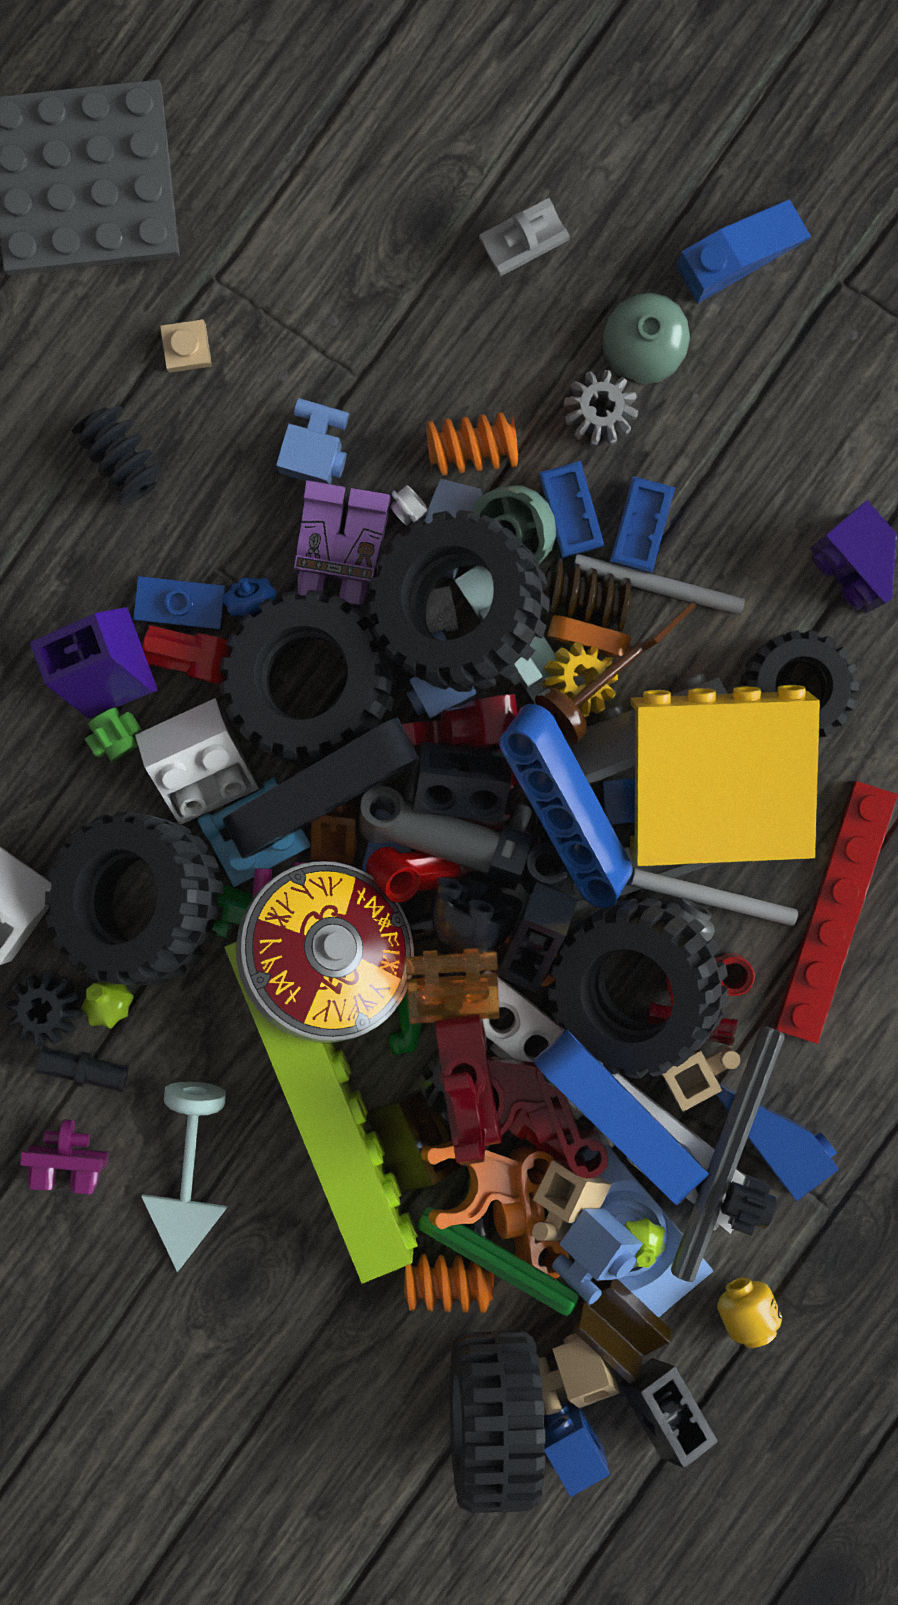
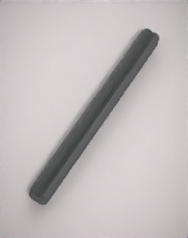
(727, 1153)

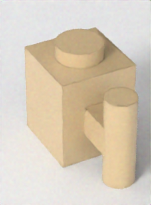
(696, 1078)
(565, 1198)
(580, 1373)

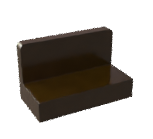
(404, 1131)
(620, 1328)

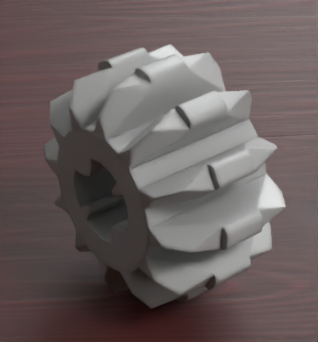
(614, 402)

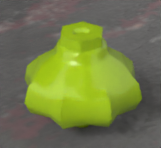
(106, 1003)
(652, 1238)

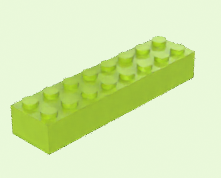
(340, 1146)

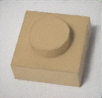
(186, 346)

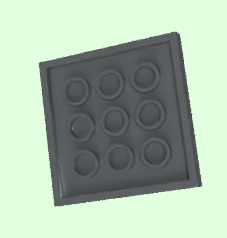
(85, 178)

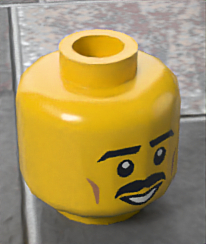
(749, 1312)

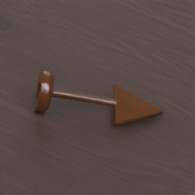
(567, 711)

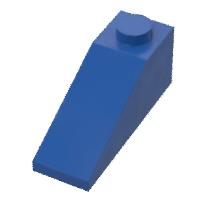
(740, 249)
(788, 1149)

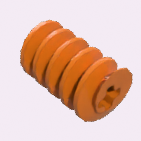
(472, 443)
(448, 1284)

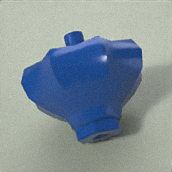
(247, 596)

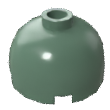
(646, 338)
(523, 514)

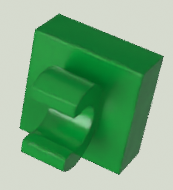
(234, 905)

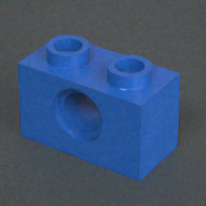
(574, 1449)

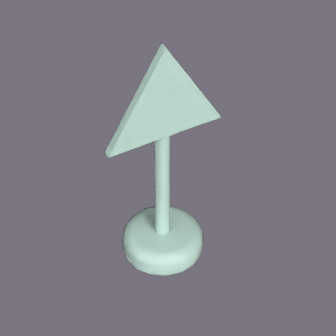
(182, 1221)

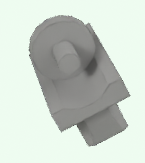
(524, 237)

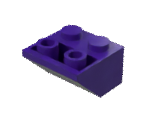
(860, 557)
(95, 662)

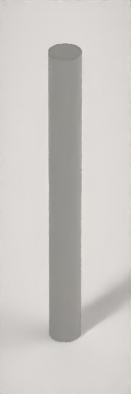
(664, 585)
(713, 897)

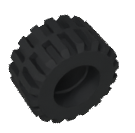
(823, 658)

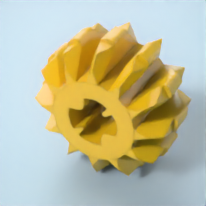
(572, 665)

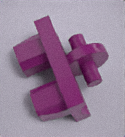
(45, 1160)

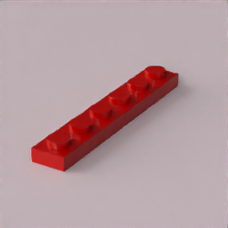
(835, 911)

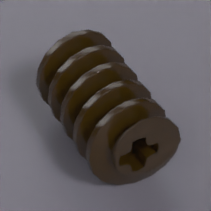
(588, 594)

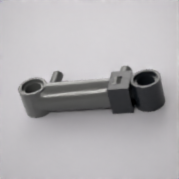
(496, 853)

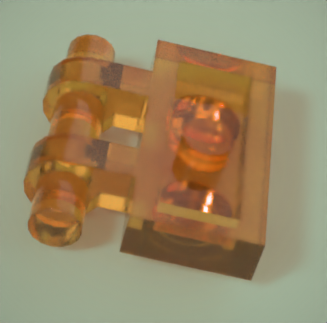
(452, 996)

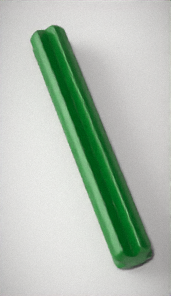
(503, 1264)

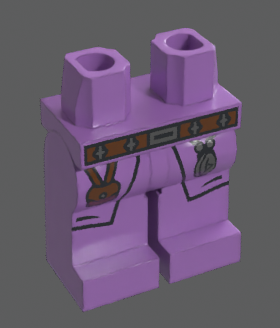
(335, 556)

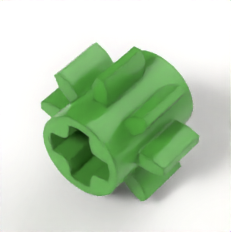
(113, 734)

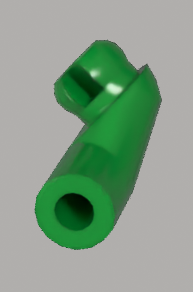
(408, 1038)

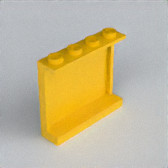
(725, 776)

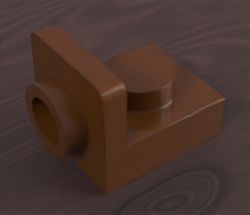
(336, 834)

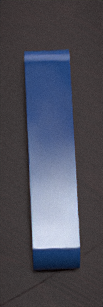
(566, 805)
(620, 1117)

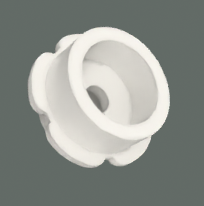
(408, 505)

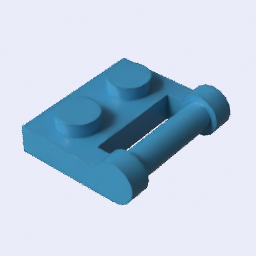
(240, 869)

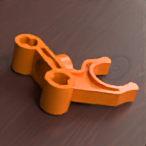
(513, 1194)

